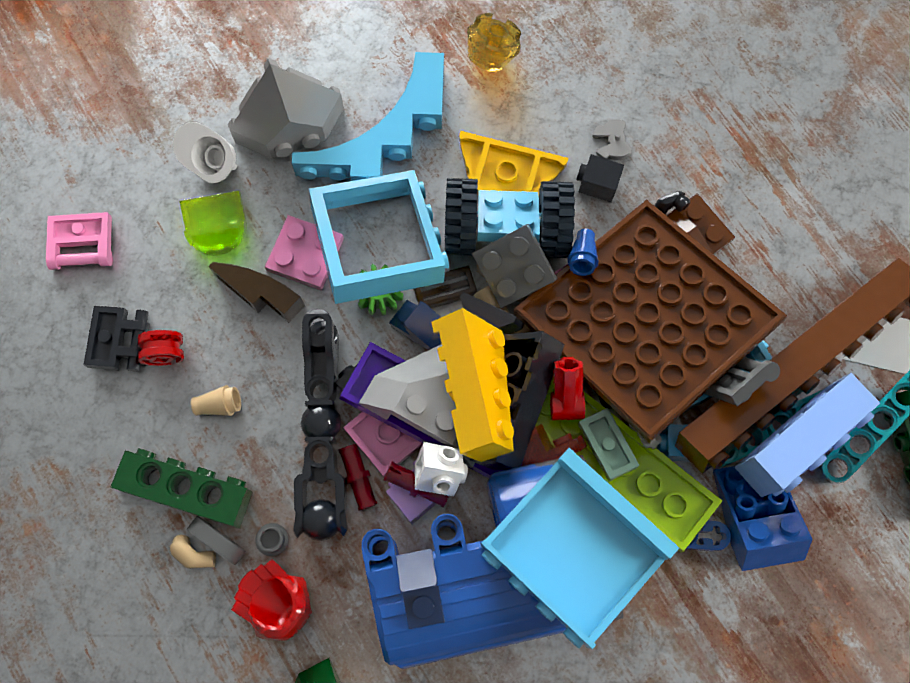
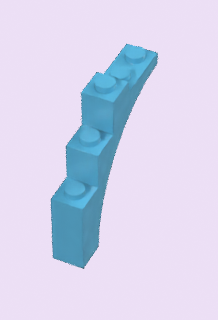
(392, 137)

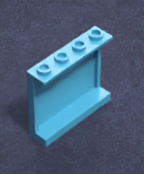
(577, 549)

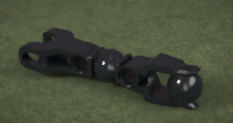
(320, 425)

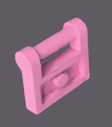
(77, 231)

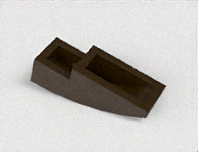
(259, 289)

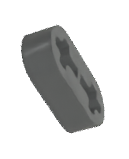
(216, 540)

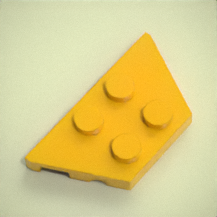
(507, 165)

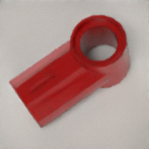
(568, 397)

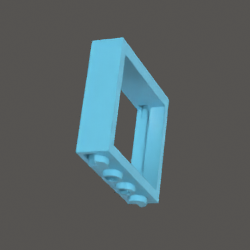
(388, 279)

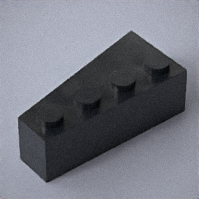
(529, 376)

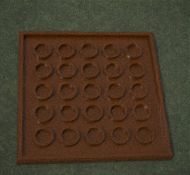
(652, 319)

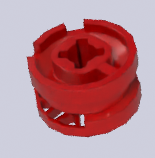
(160, 347)

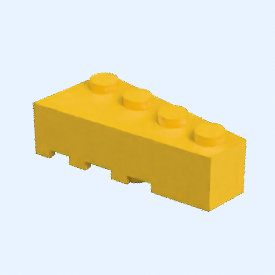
(476, 384)

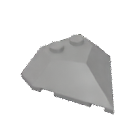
(285, 112)
(417, 396)

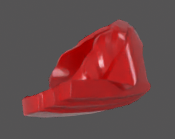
(273, 602)

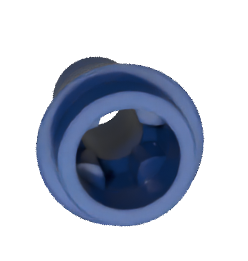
(583, 255)

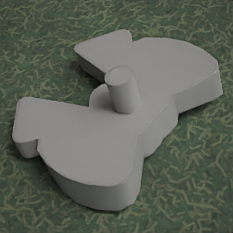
(617, 147)

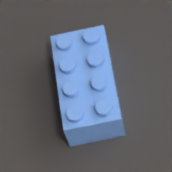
(807, 436)

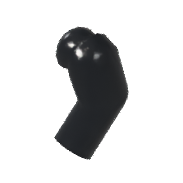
(675, 199)

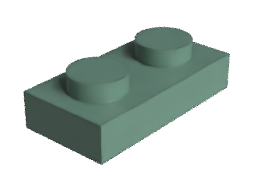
(608, 444)

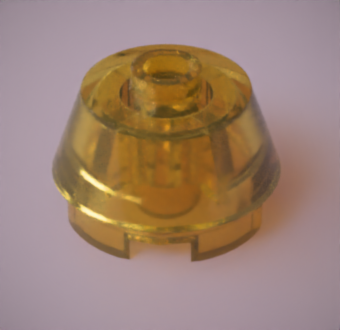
(492, 42)

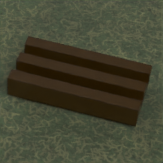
(449, 298)

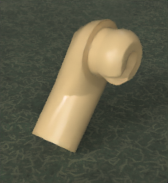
(188, 557)

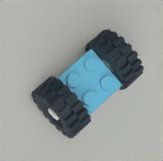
(503, 212)

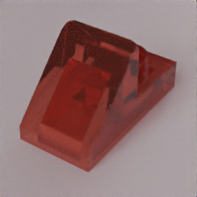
(541, 449)

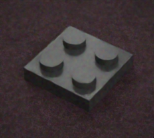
(514, 266)

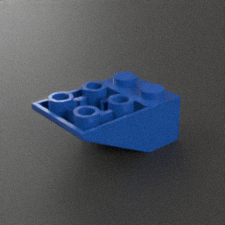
(763, 528)

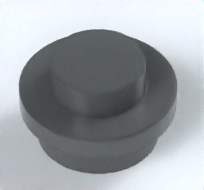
(271, 539)

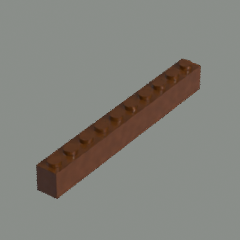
(801, 365)

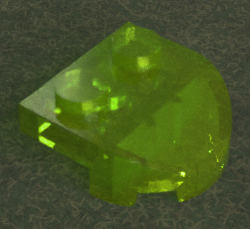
(214, 222)

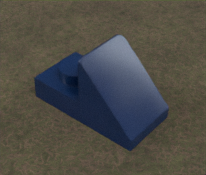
(416, 324)
(420, 589)

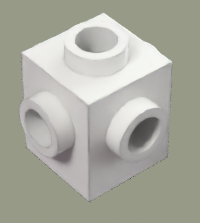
(439, 469)

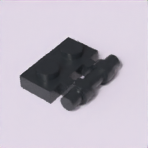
(107, 336)

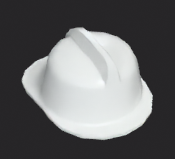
(204, 152)

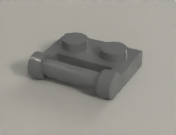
(739, 385)

